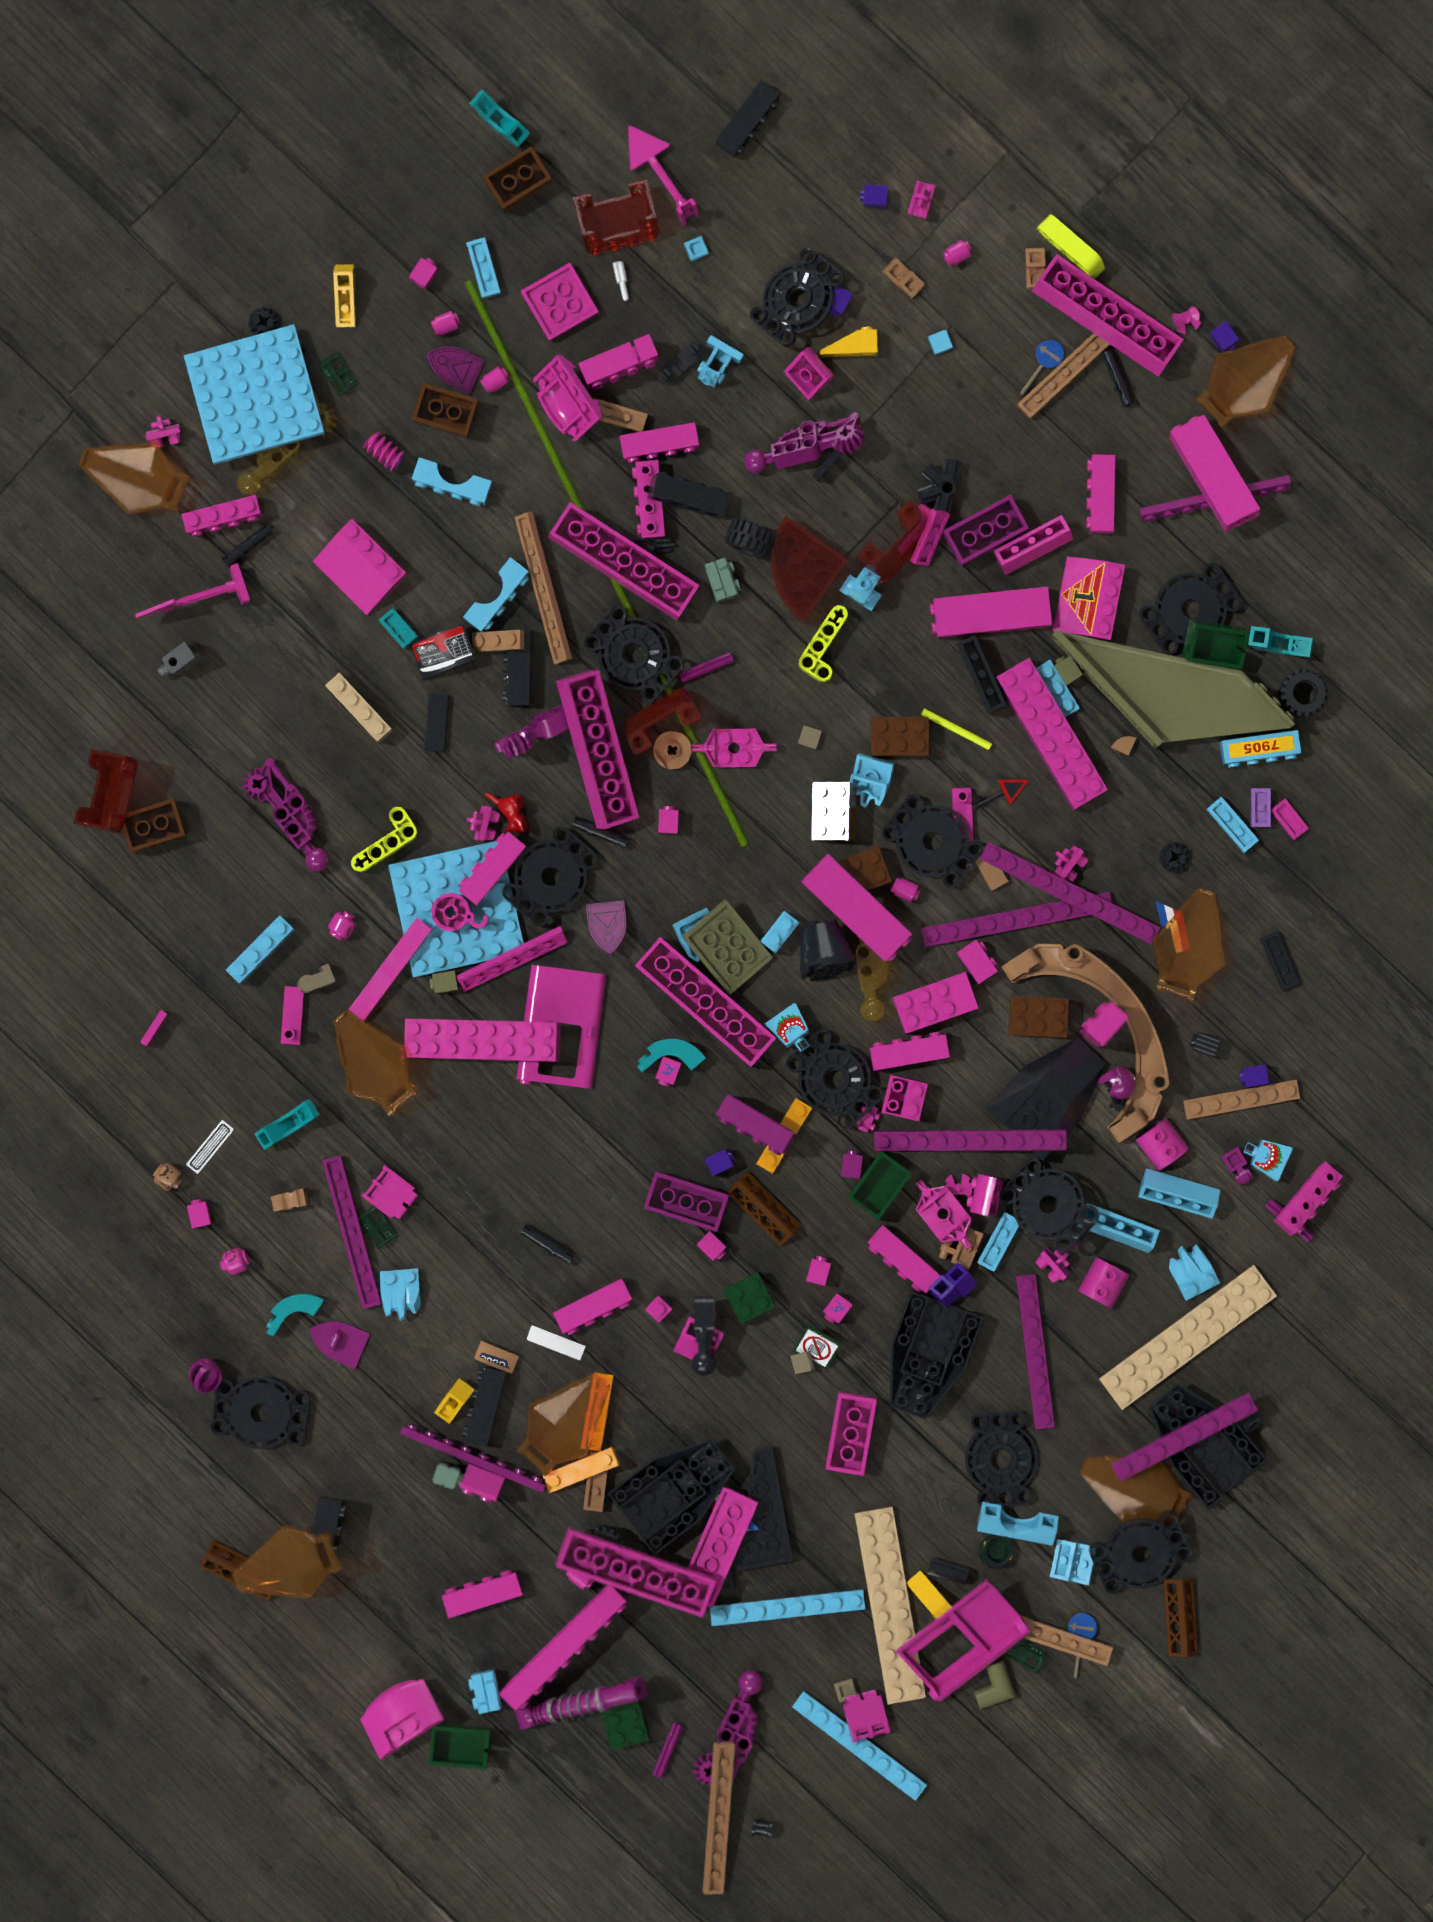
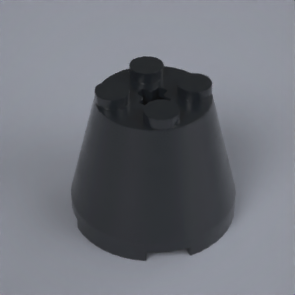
(825, 951)

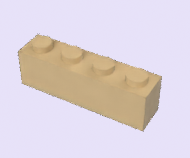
(359, 707)

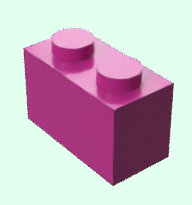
(977, 962)

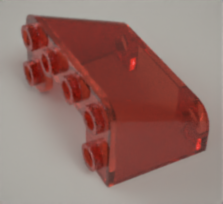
(617, 220)
(901, 551)
(677, 701)
(110, 793)

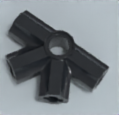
(936, 480)

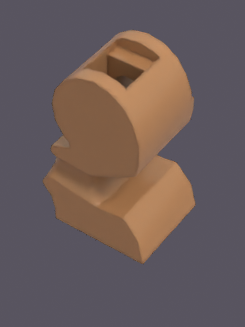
(289, 1200)

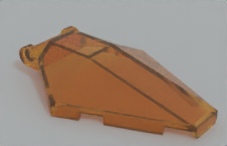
(1247, 379)
(135, 476)
(1190, 945)
(373, 1063)
(565, 1422)
(1138, 1496)
(288, 1565)

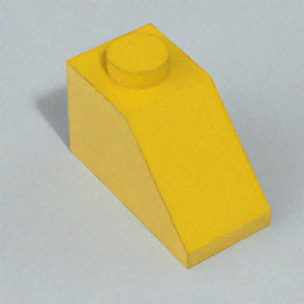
(454, 1401)

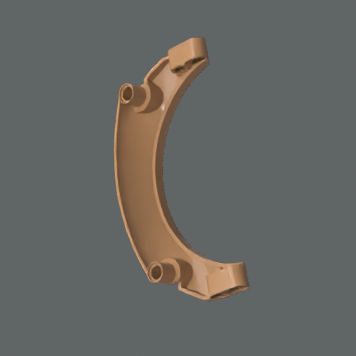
(1149, 1056)

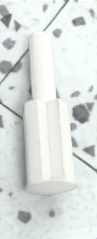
(621, 278)

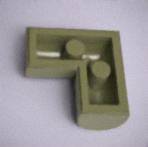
(1000, 1688)

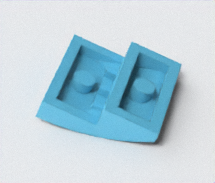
(1072, 1562)

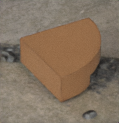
(1124, 745)

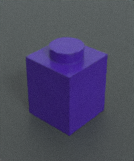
(874, 196)
(840, 302)
(1224, 337)
(1254, 1076)
(719, 1162)
(961, 1279)
(944, 1291)

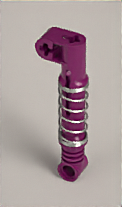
(598, 1699)

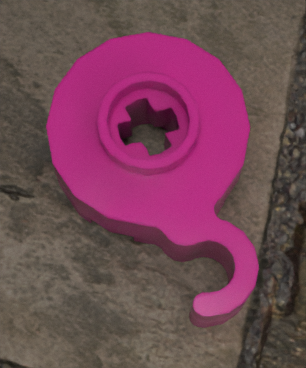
(462, 910)

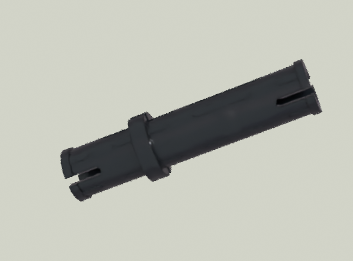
(1121, 386)
(250, 543)
(604, 834)
(547, 1244)

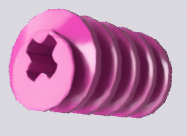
(384, 451)

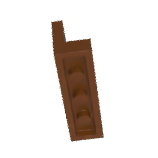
(766, 1206)
(225, 1560)
(1185, 1600)

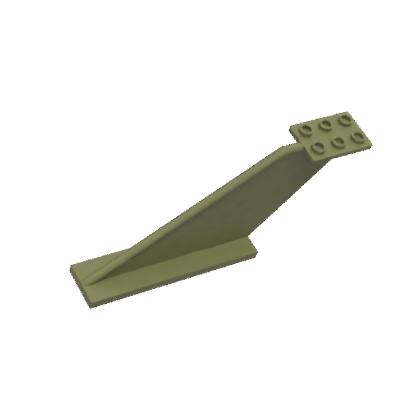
(1172, 696)

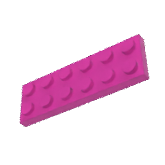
(723, 1537)

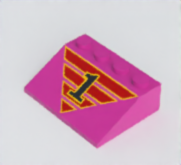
(1089, 598)

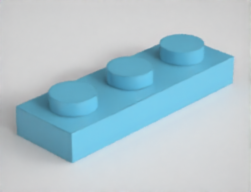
(483, 268)
(1057, 688)
(1232, 824)
(998, 1242)

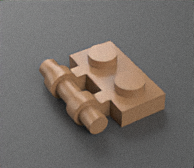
(960, 1254)

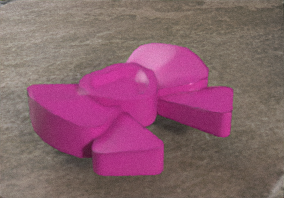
(1191, 315)
(959, 1189)

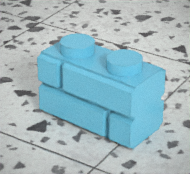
(779, 932)
(486, 1691)

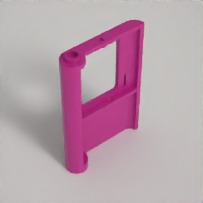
(569, 999)
(986, 1621)

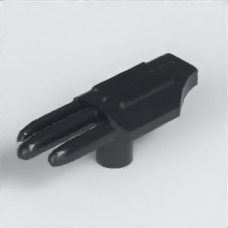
(650, 545)

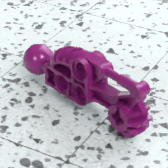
(808, 443)
(542, 726)
(316, 858)
(745, 1728)

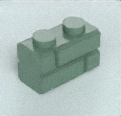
(721, 579)
(448, 1475)

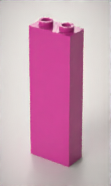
(1214, 473)
(991, 612)
(856, 908)

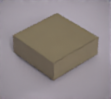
(809, 737)
(802, 1362)
(845, 1689)

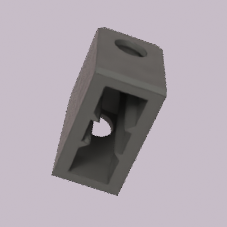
(186, 656)

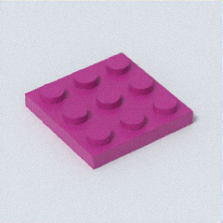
(559, 302)

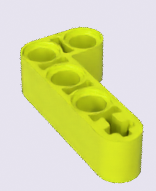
(1071, 246)
(826, 641)
(383, 842)

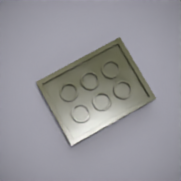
(727, 947)

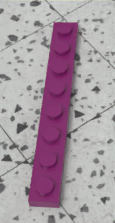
(1189, 504)
(351, 1232)
(1035, 1351)
(1184, 1436)
(466, 1454)

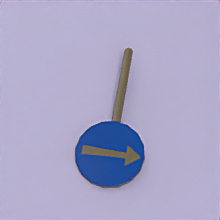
(1049, 355)
(1082, 1625)

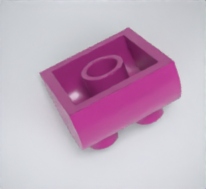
(809, 373)
(1162, 1144)
(986, 1195)
(1103, 1282)

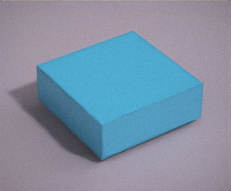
(696, 248)
(940, 342)

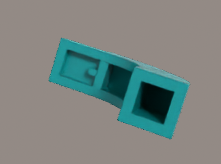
(1278, 643)
(685, 1051)
(287, 1124)

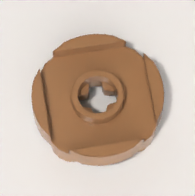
(674, 739)

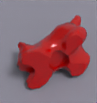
(511, 808)

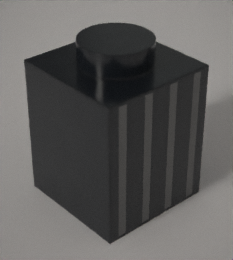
(1205, 1044)

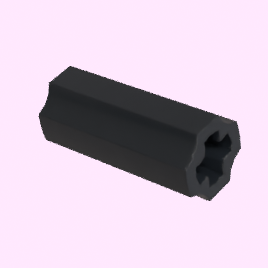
(948, 1571)

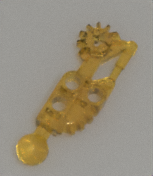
(250, 482)
(871, 1008)

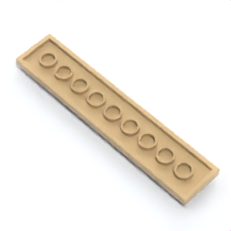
(1187, 1337)
(888, 1601)

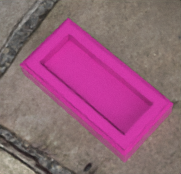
(1289, 819)
(154, 1028)

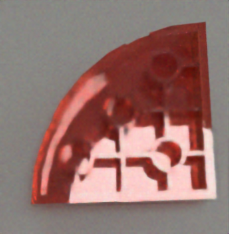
(802, 568)

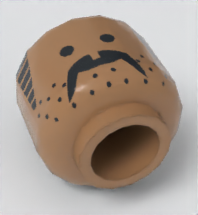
(167, 1176)

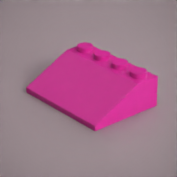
(359, 567)

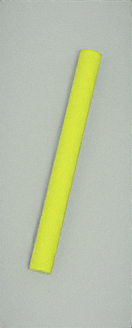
(957, 729)

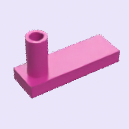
(930, 536)
(963, 808)
(292, 1016)

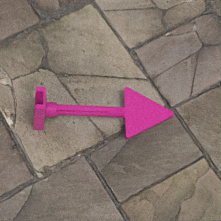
(644, 149)
(236, 585)

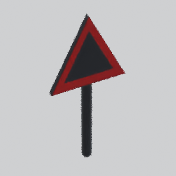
(1009, 788)

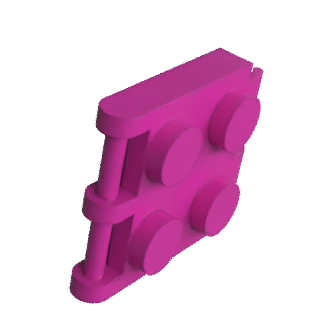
(391, 1193)
(865, 1715)

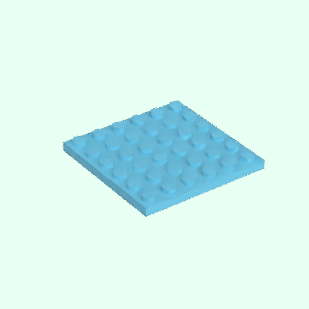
(254, 394)
(423, 881)

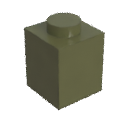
(1067, 669)
(444, 982)

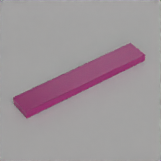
(512, 959)
(390, 969)

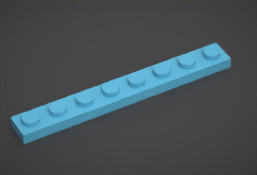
(787, 1607)
(862, 1749)

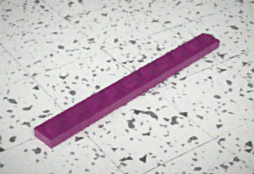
(1069, 892)
(1003, 922)
(970, 1140)

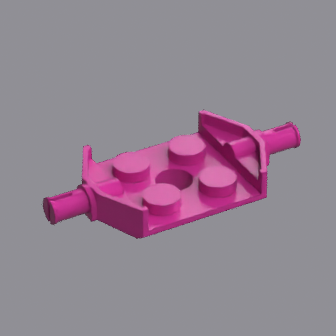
(749, 745)
(955, 1225)

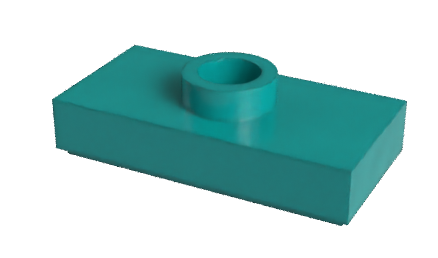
(398, 628)

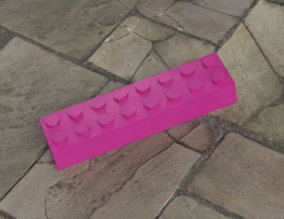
(1107, 315)
(623, 561)
(1051, 734)
(597, 749)
(705, 1002)
(482, 1040)
(635, 1572)
(563, 1646)

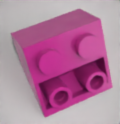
(904, 1098)
(688, 1346)
(482, 1482)

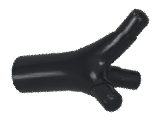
(1116, 1103)

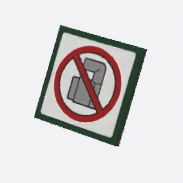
(820, 1346)

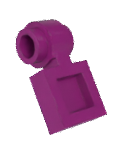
(1234, 1161)

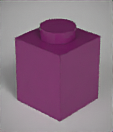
(851, 1165)

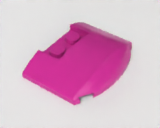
(566, 398)
(400, 1716)

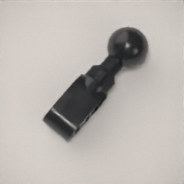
(704, 1362)

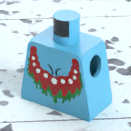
(790, 1028)
(1268, 1157)

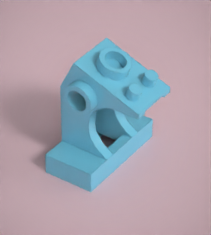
(724, 354)
(862, 588)

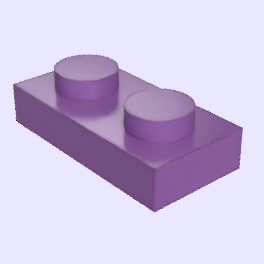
(1260, 807)

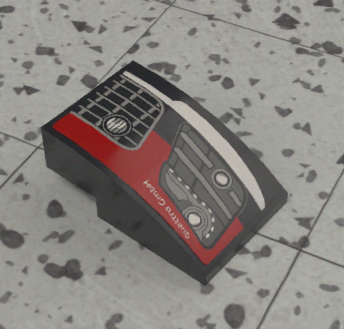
(443, 651)

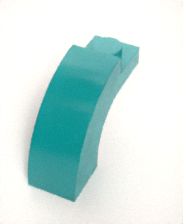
(498, 119)
(300, 1302)

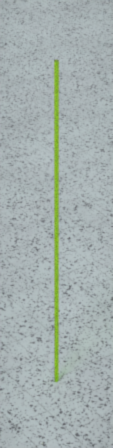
(574, 499)

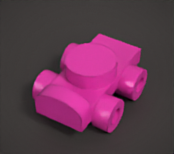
(865, 1123)

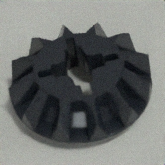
(254, 320)
(1166, 855)

